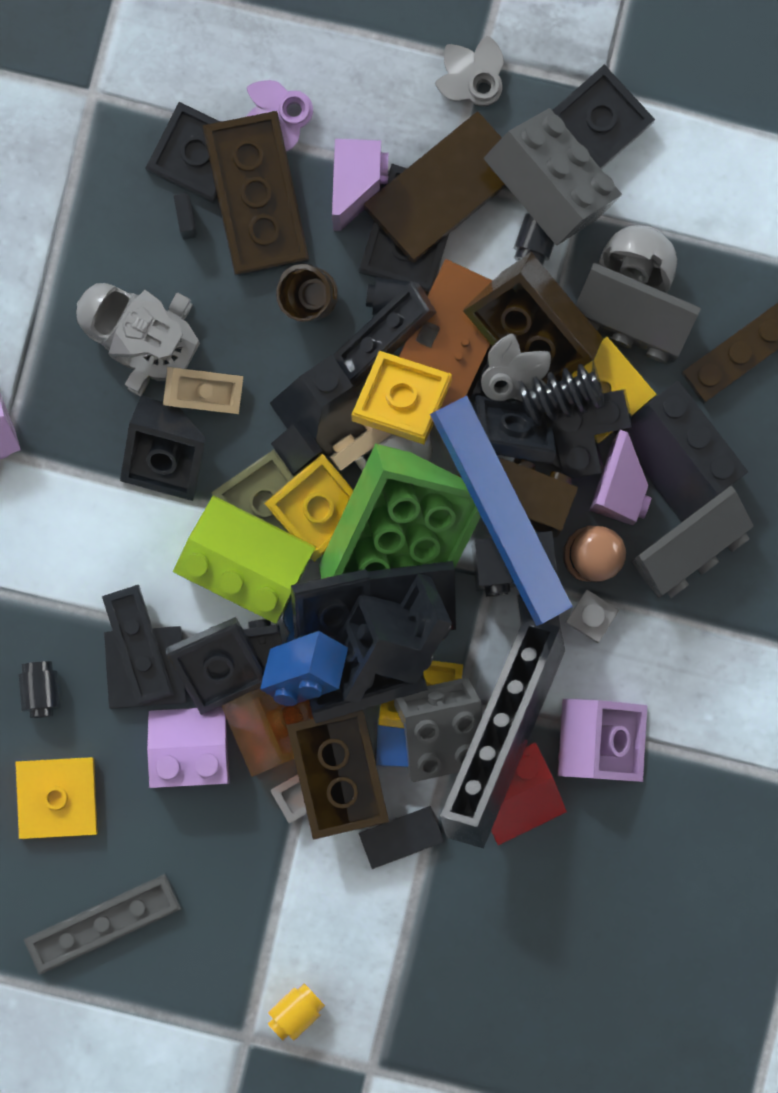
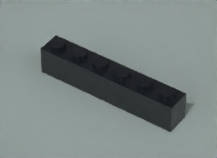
(503, 733)

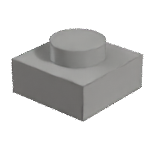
(592, 616)
(290, 799)

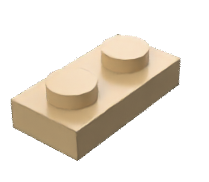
(203, 390)
(351, 449)

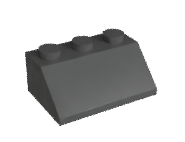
(636, 314)
(694, 544)

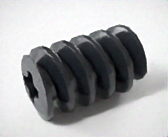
(562, 394)

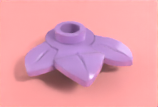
(272, 96)

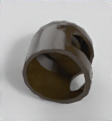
(305, 288)

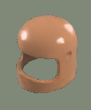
(595, 553)

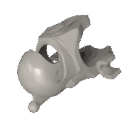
(137, 329)

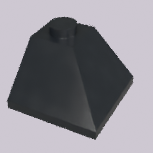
(323, 402)
(162, 450)

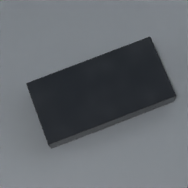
(401, 837)

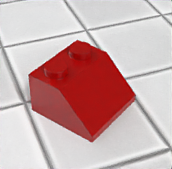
(530, 798)

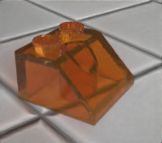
(262, 729)

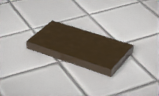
(438, 189)
(255, 193)

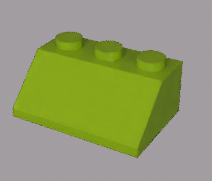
(244, 559)

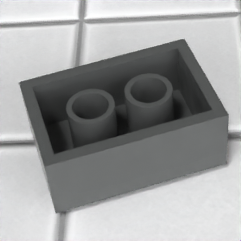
(552, 176)

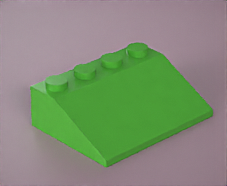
(401, 516)

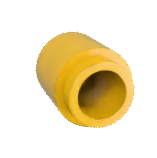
(295, 1012)

